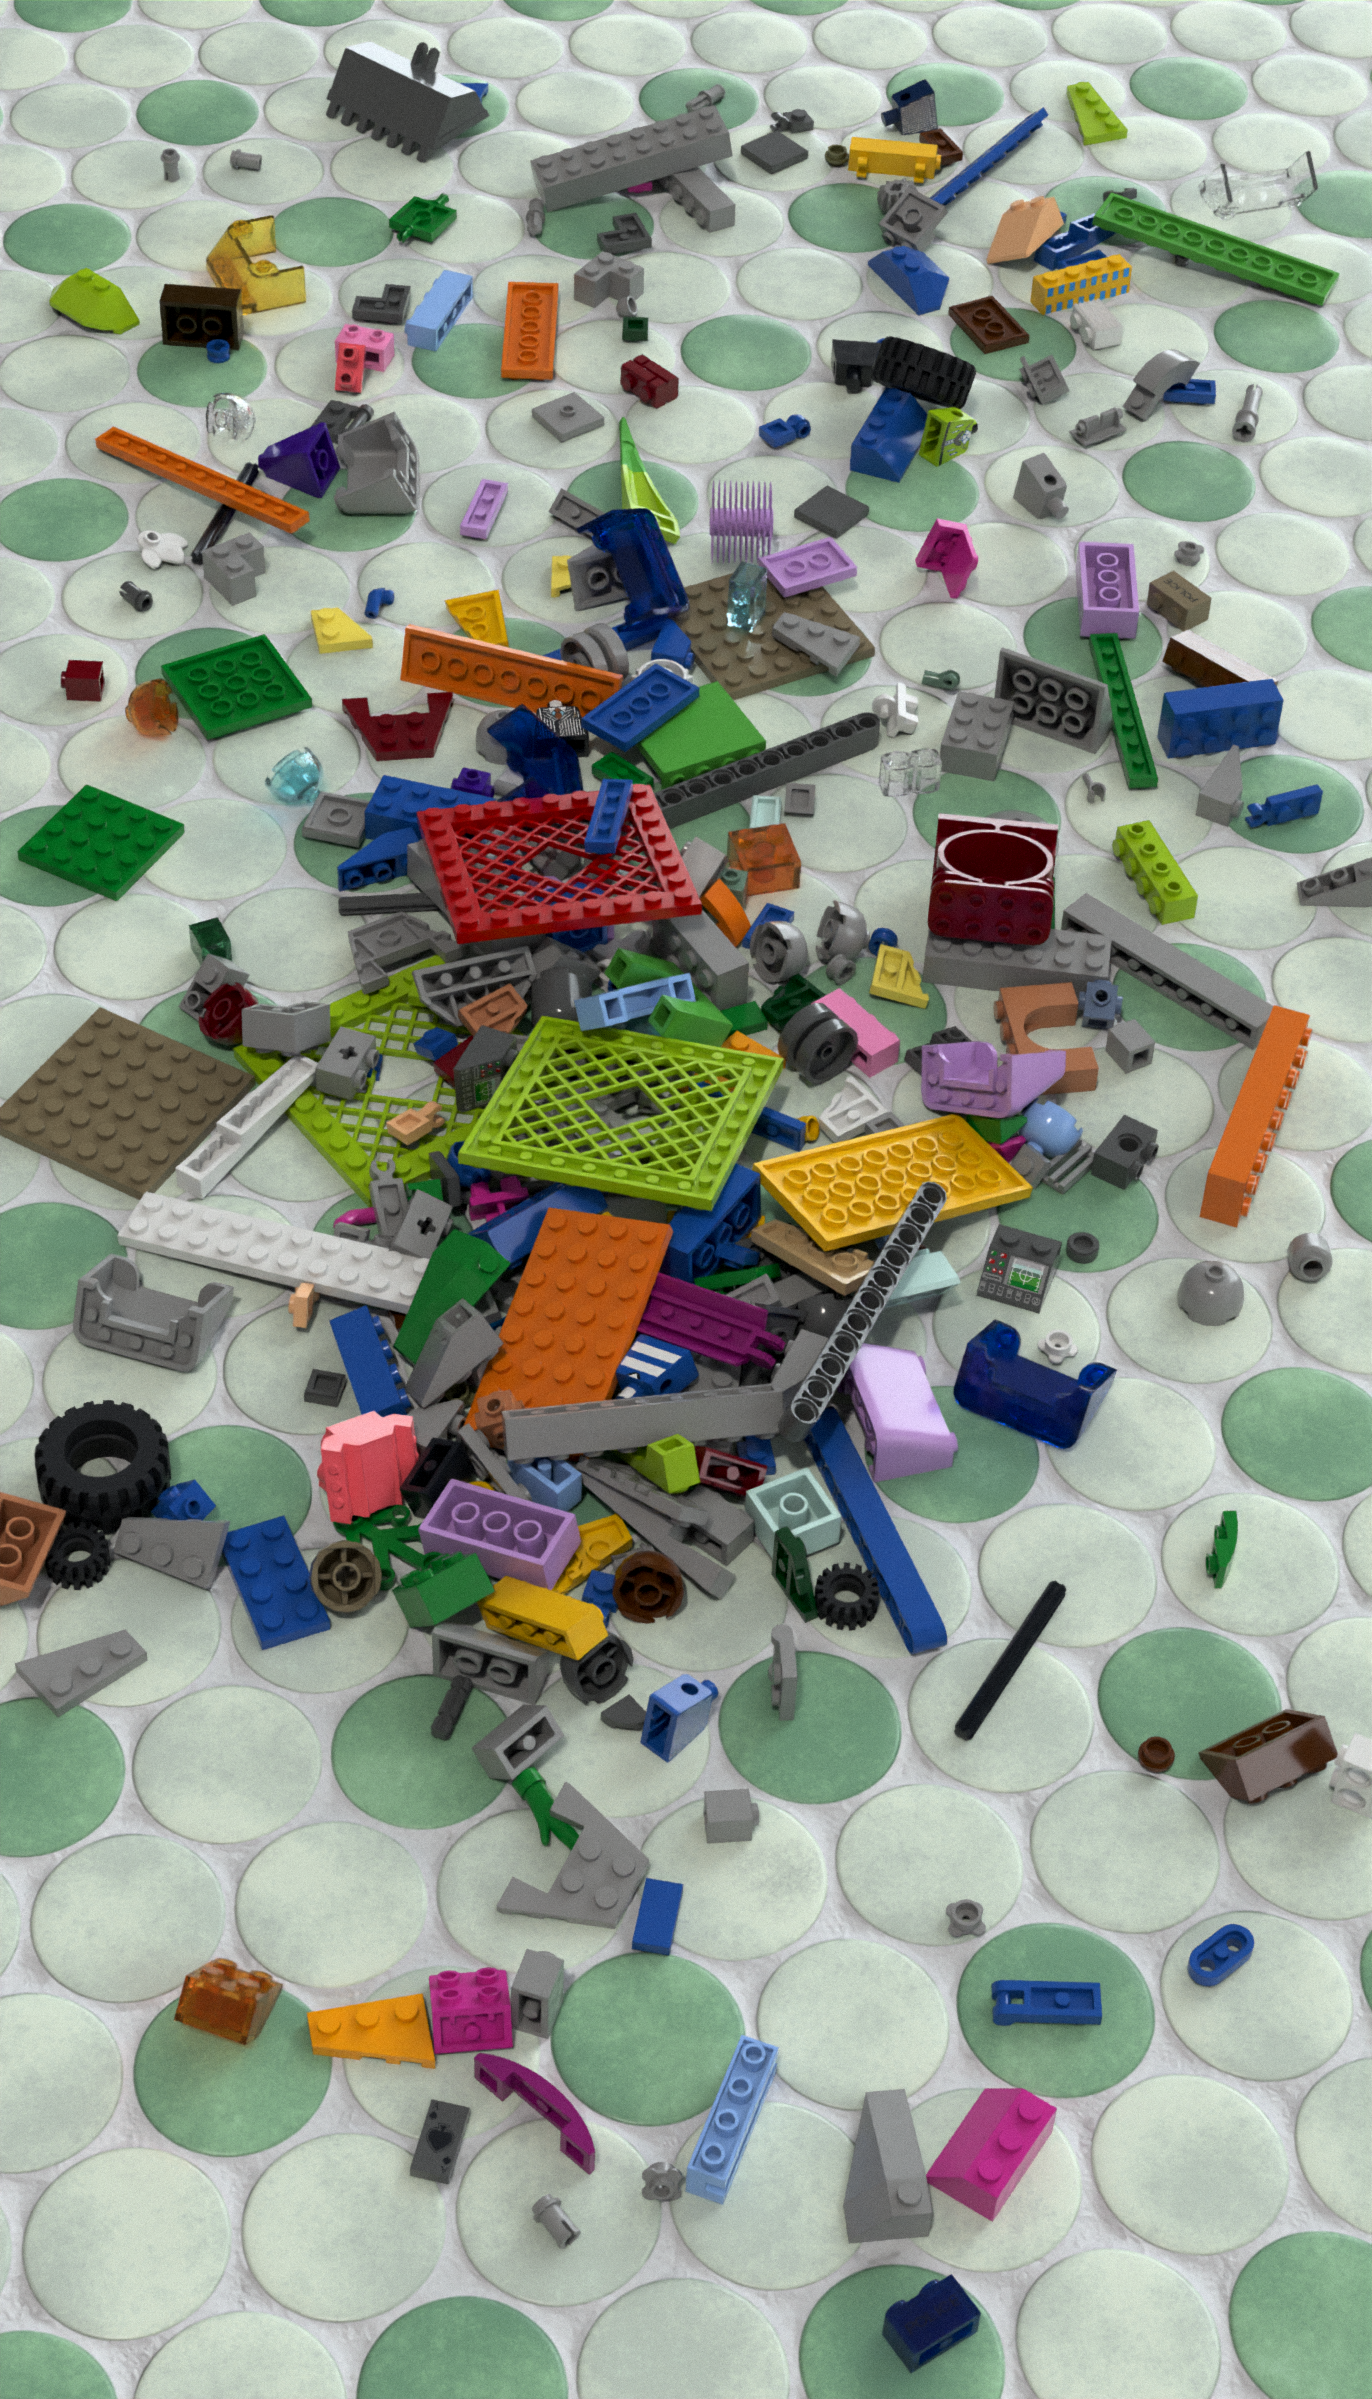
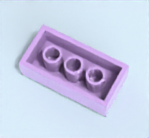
(1107, 589)
(504, 1531)

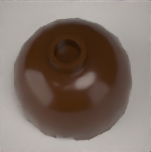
(647, 1587)

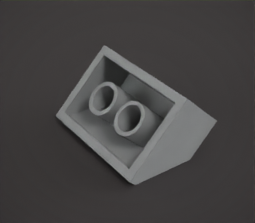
(490, 1661)

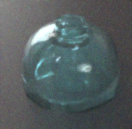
(297, 777)

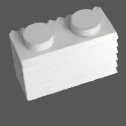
(1096, 324)

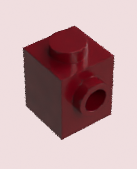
(83, 680)

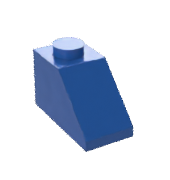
(673, 645)

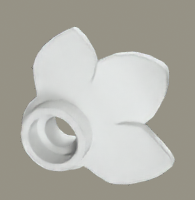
(161, 547)

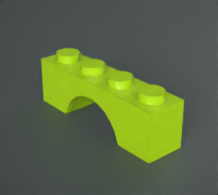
(666, 1462)

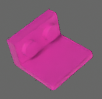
(470, 2011)

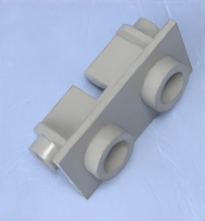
(1094, 430)

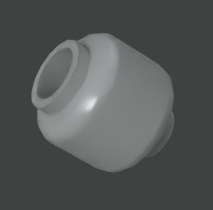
(1309, 1257)

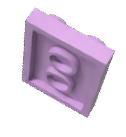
(808, 567)

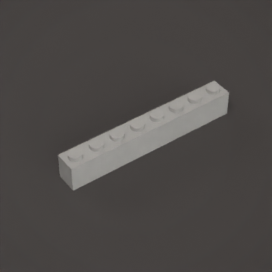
(1172, 971)
(641, 1421)

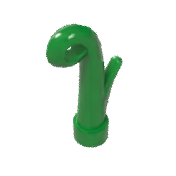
(532, 1788)

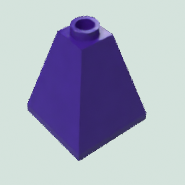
(302, 461)

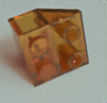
(227, 2000)

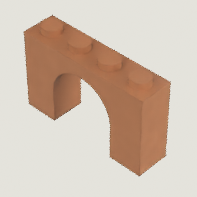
(1045, 1006)

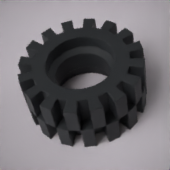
(80, 1571)
(846, 1580)

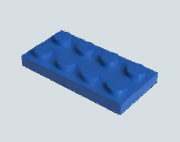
(640, 707)
(273, 1583)

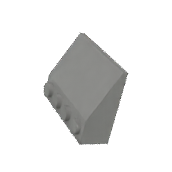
(1054, 701)

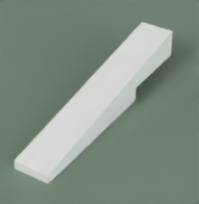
(244, 1126)

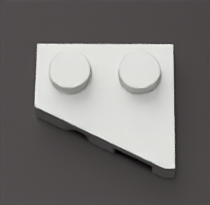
(850, 1112)

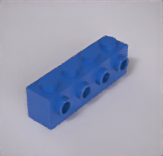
(368, 1363)

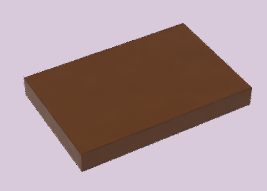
(988, 324)

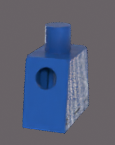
(677, 1715)

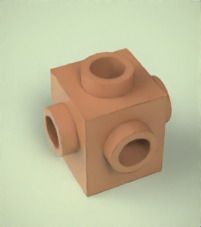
(490, 1417)

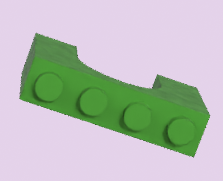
(671, 1017)

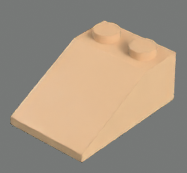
(1024, 229)

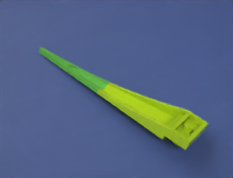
(638, 488)

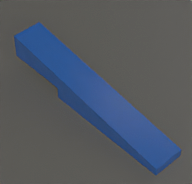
(1079, 239)

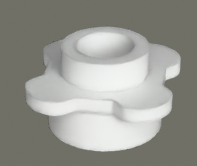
(1057, 1346)

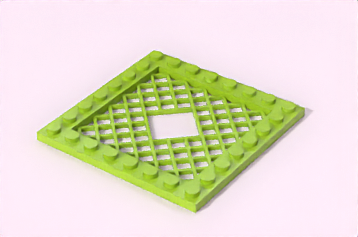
(749, 1072)
(327, 1132)

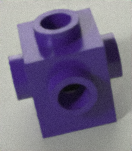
(474, 782)

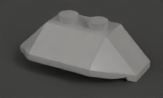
(461, 982)

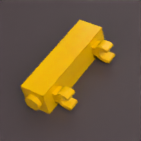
(893, 158)

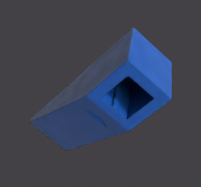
(378, 861)

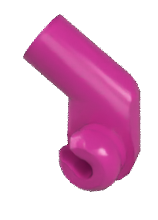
(357, 1217)

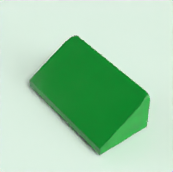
(996, 1129)

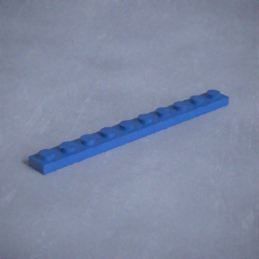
(993, 154)

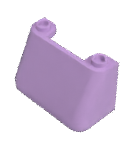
(967, 1080)
(897, 1413)

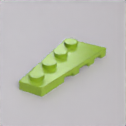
(1093, 115)

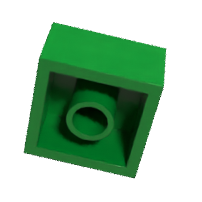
(442, 1589)

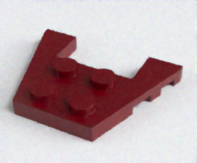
(400, 735)

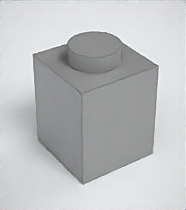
(1130, 1046)
(729, 1815)

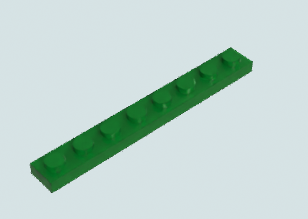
(1126, 718)

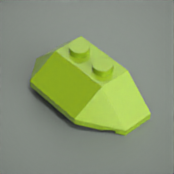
(94, 302)

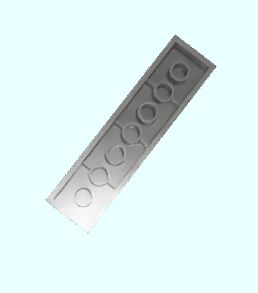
(631, 158)

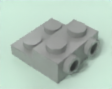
(912, 220)

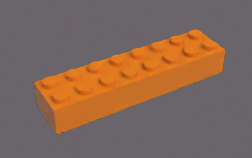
(1256, 1117)

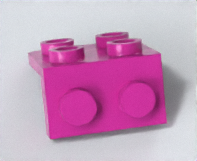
(951, 552)

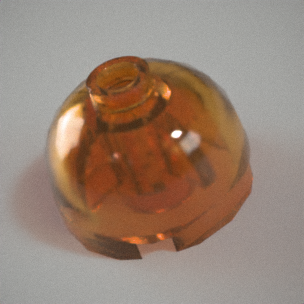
(151, 709)

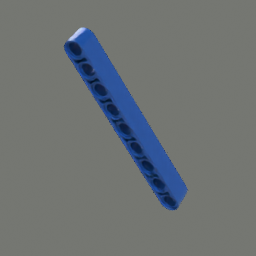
(875, 1534)

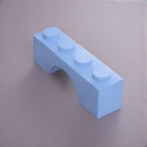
(631, 1001)

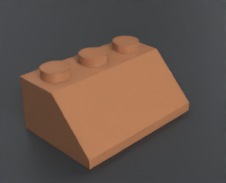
(25, 1542)

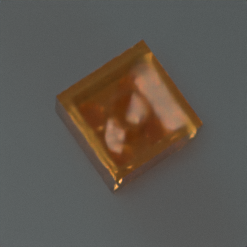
(767, 857)

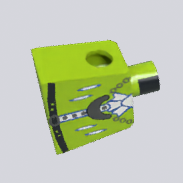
(946, 435)

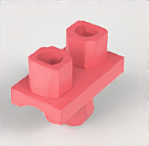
(350, 367)

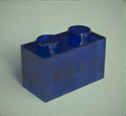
(930, 2322)

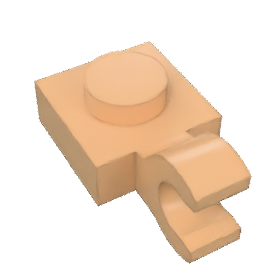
(415, 1124)
(302, 1304)

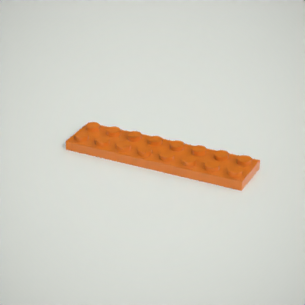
(501, 673)

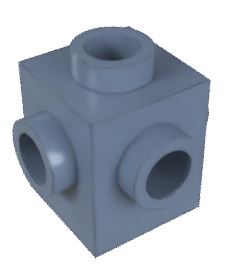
(1099, 1004)

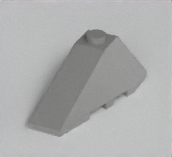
(887, 2178)

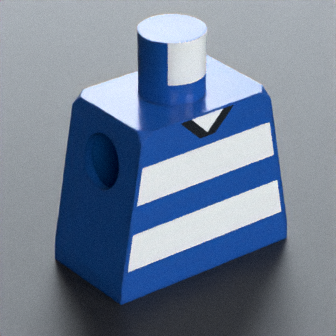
(654, 1369)

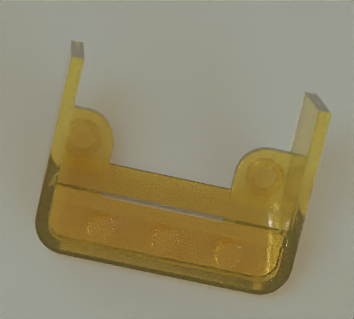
(261, 282)

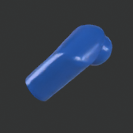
(377, 598)

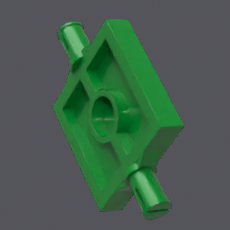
(423, 218)

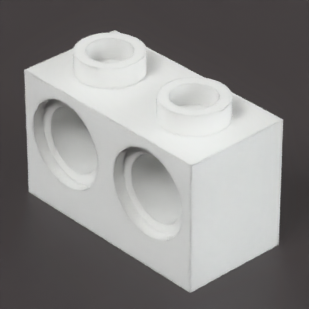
(1354, 1776)

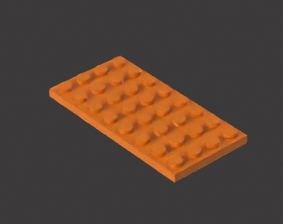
(575, 1310)

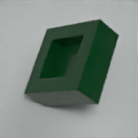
(635, 329)

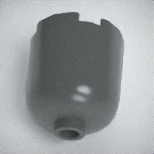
(555, 994)

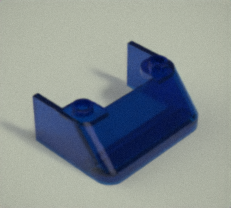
(643, 566)
(537, 754)

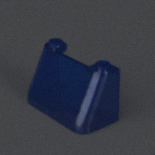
(1025, 1393)

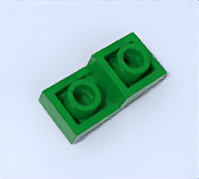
(1225, 1538)

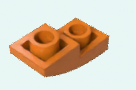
(727, 911)

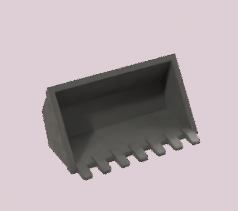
(402, 97)

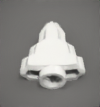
(601, 955)

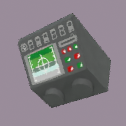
(483, 1067)
(1019, 1268)

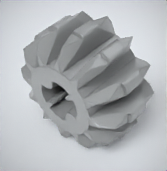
(891, 192)

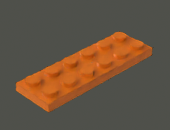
(530, 331)

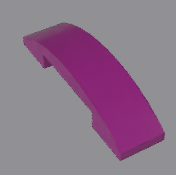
(506, 2076)

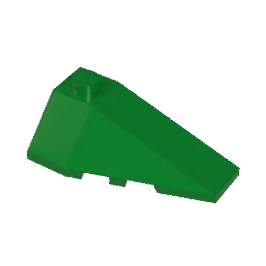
(456, 1270)

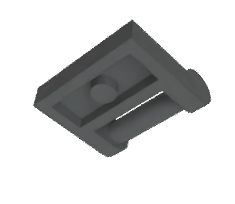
(339, 414)

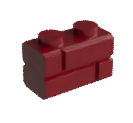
(649, 381)
(728, 1471)

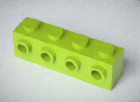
(1155, 872)

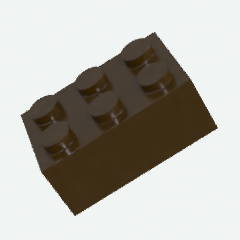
(201, 314)

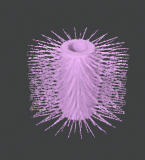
(741, 522)

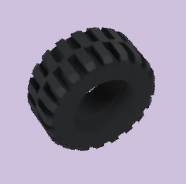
(923, 372)
(98, 1433)

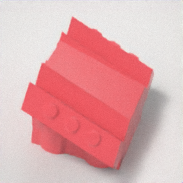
(366, 1464)

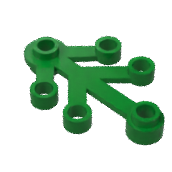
(388, 1540)

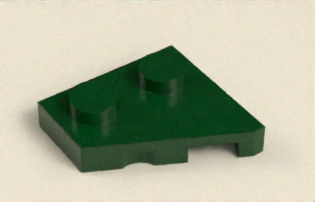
(790, 1000)
(792, 1572)

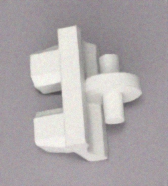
(897, 711)

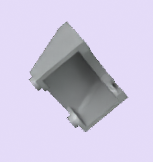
(380, 468)
(143, 1322)

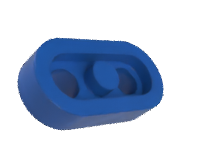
(1218, 1957)

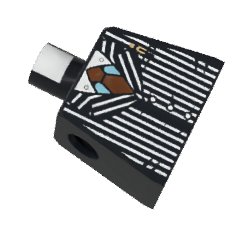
(567, 724)

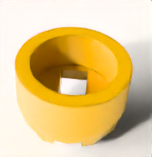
(812, 1127)

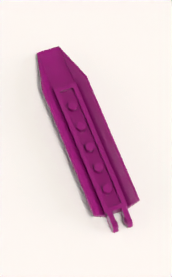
(708, 1323)

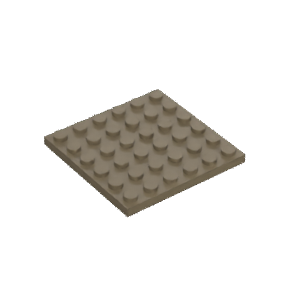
(756, 660)
(122, 1103)

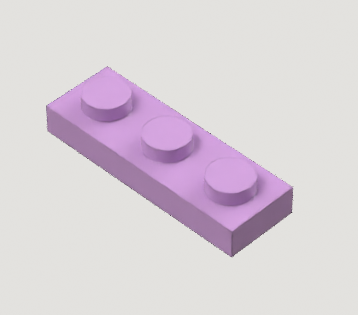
(483, 509)

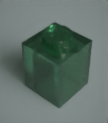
(209, 938)

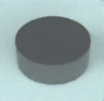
(1082, 1247)

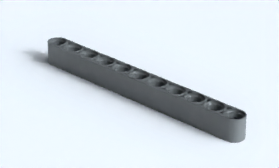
(768, 769)
(861, 1313)

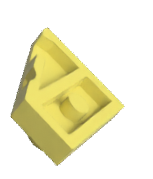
(897, 978)

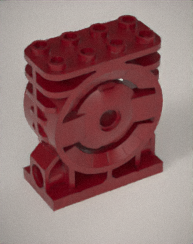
(993, 879)

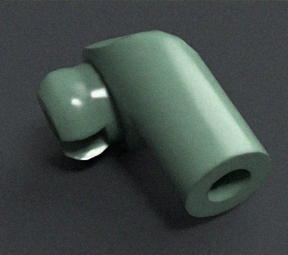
(945, 680)

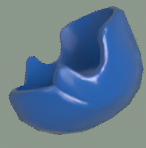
(467, 1174)

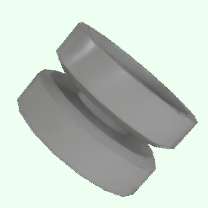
(596, 648)

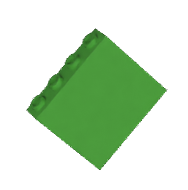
(701, 738)

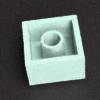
(796, 1503)

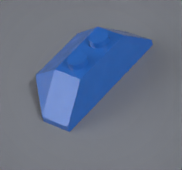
(912, 278)

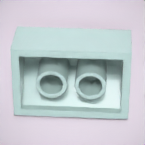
(924, 1278)

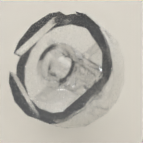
(230, 419)

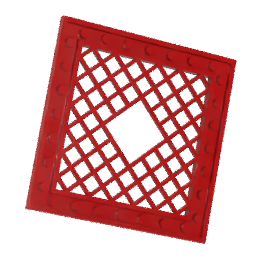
(444, 830)

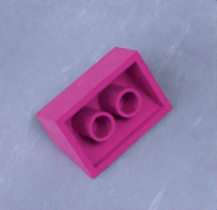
(993, 2149)

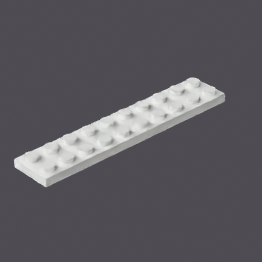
(273, 1251)

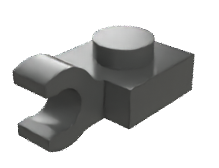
(794, 121)

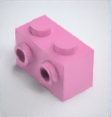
(378, 345)

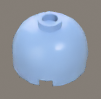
(1049, 1128)

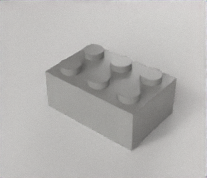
(976, 736)

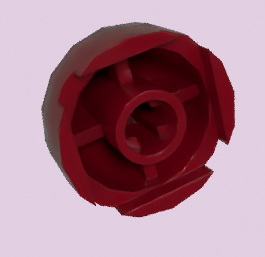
(224, 1014)

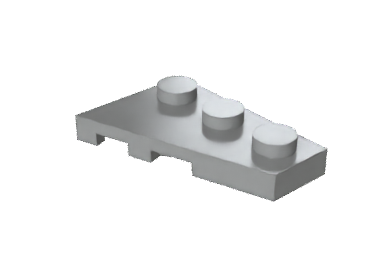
(177, 1547)

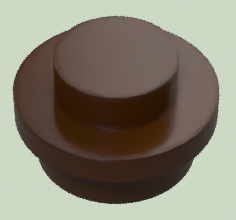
(1156, 1754)

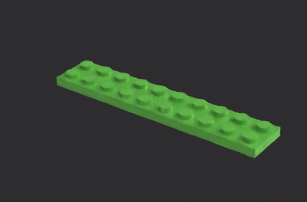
(1216, 249)

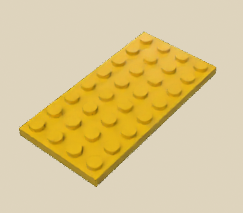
(865, 1183)

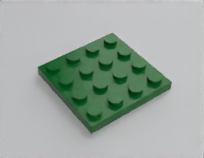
(236, 686)
(101, 842)

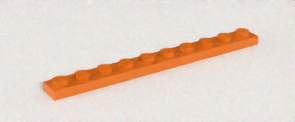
(203, 480)

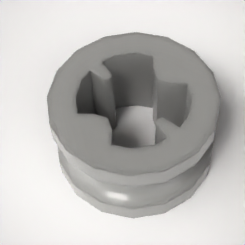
(840, 969)

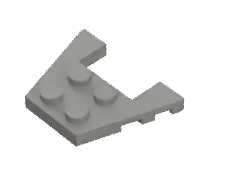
(392, 940)
(595, 1877)

